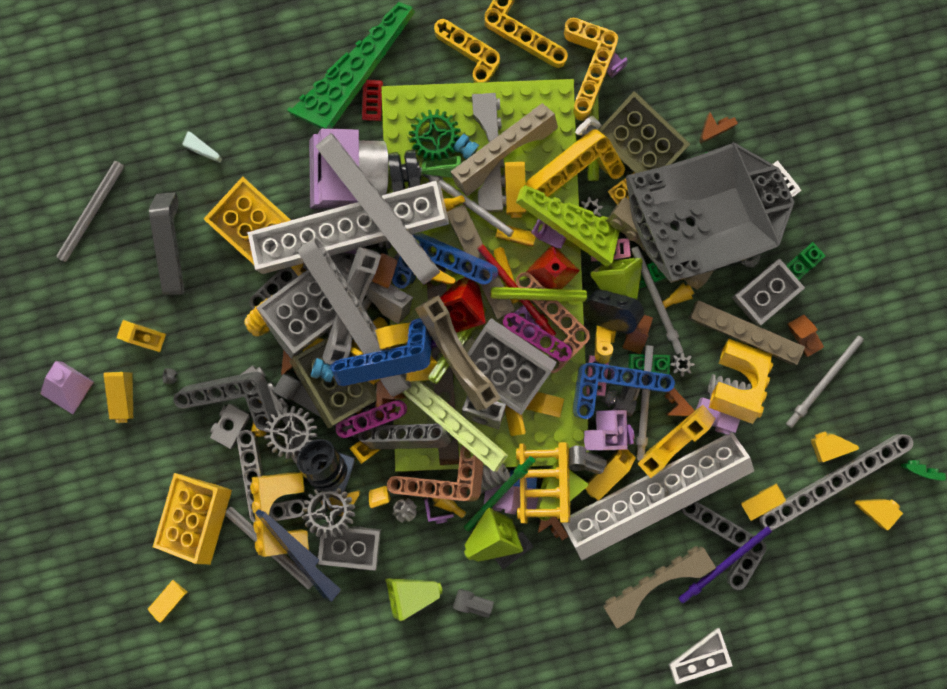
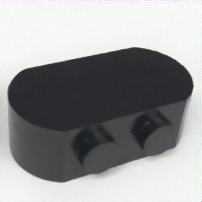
(613, 311)

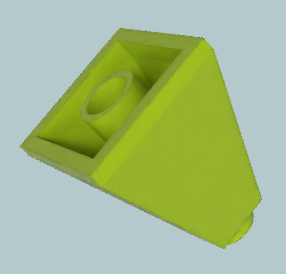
(620, 277)
(577, 485)
(492, 538)
(411, 596)

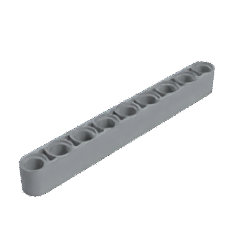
(377, 208)
(347, 306)
(844, 480)

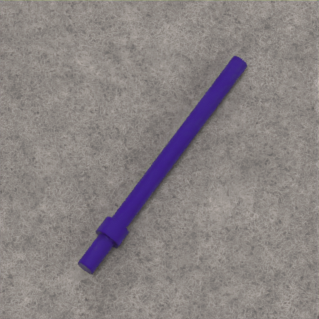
(696, 588)

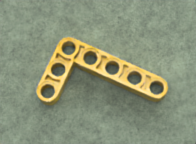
(520, 30)
(596, 66)
(574, 159)
(390, 336)

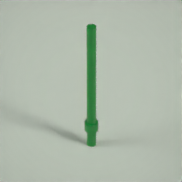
(519, 472)

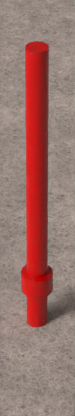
(540, 319)

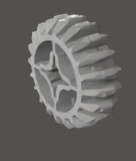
(291, 423)
(335, 511)

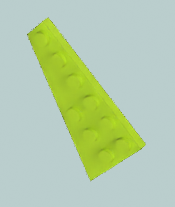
(573, 222)

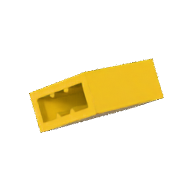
(514, 180)
(119, 395)
(616, 468)

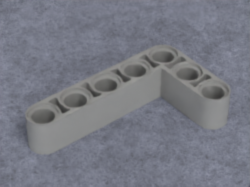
(256, 466)

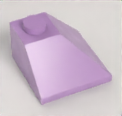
(65, 386)

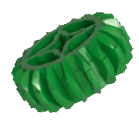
(426, 136)

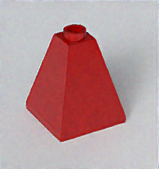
(546, 276)
(464, 304)

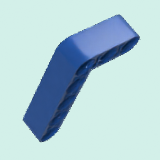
(442, 259)
(388, 362)
(616, 379)

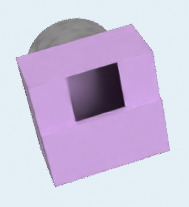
(325, 185)

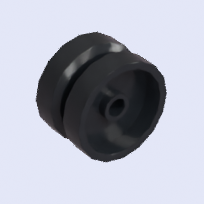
(405, 172)

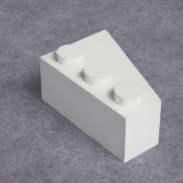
(701, 659)

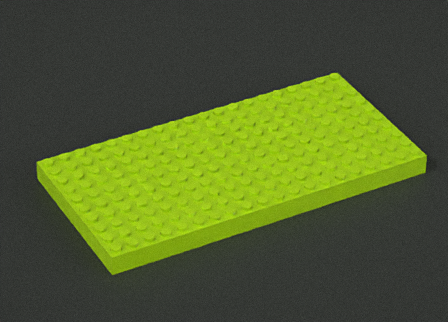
(517, 99)

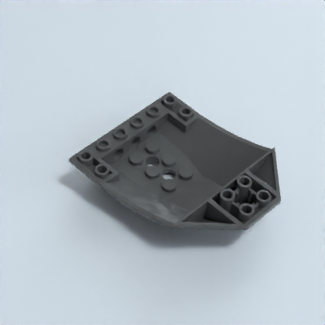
(731, 196)

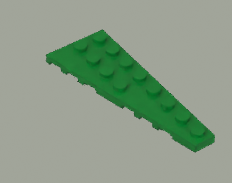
(345, 78)

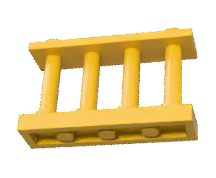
(561, 492)

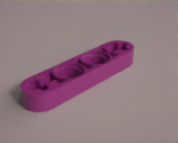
(538, 334)
(371, 419)

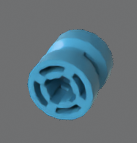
(470, 147)
(321, 369)

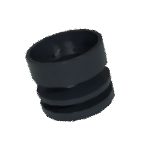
(322, 465)

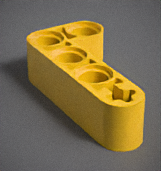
(466, 45)

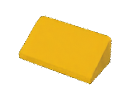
(519, 236)
(515, 422)
(167, 601)

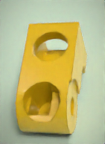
(603, 348)

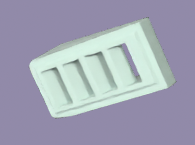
(194, 144)

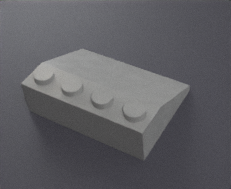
(298, 314)
(510, 364)

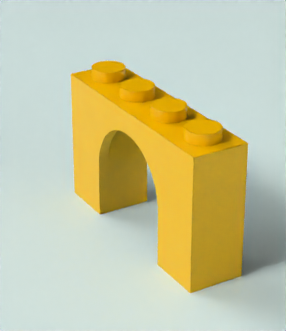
(756, 367)
(690, 429)
(265, 492)

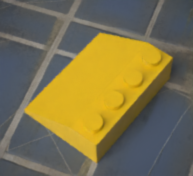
(241, 212)
(192, 519)

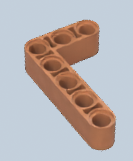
(556, 320)
(442, 487)

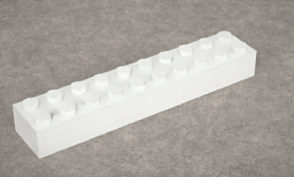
(345, 227)
(658, 496)

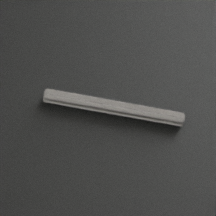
(90, 211)
(282, 559)

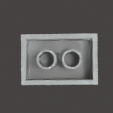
(768, 292)
(353, 549)

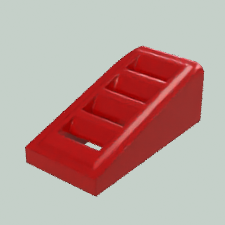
(372, 117)

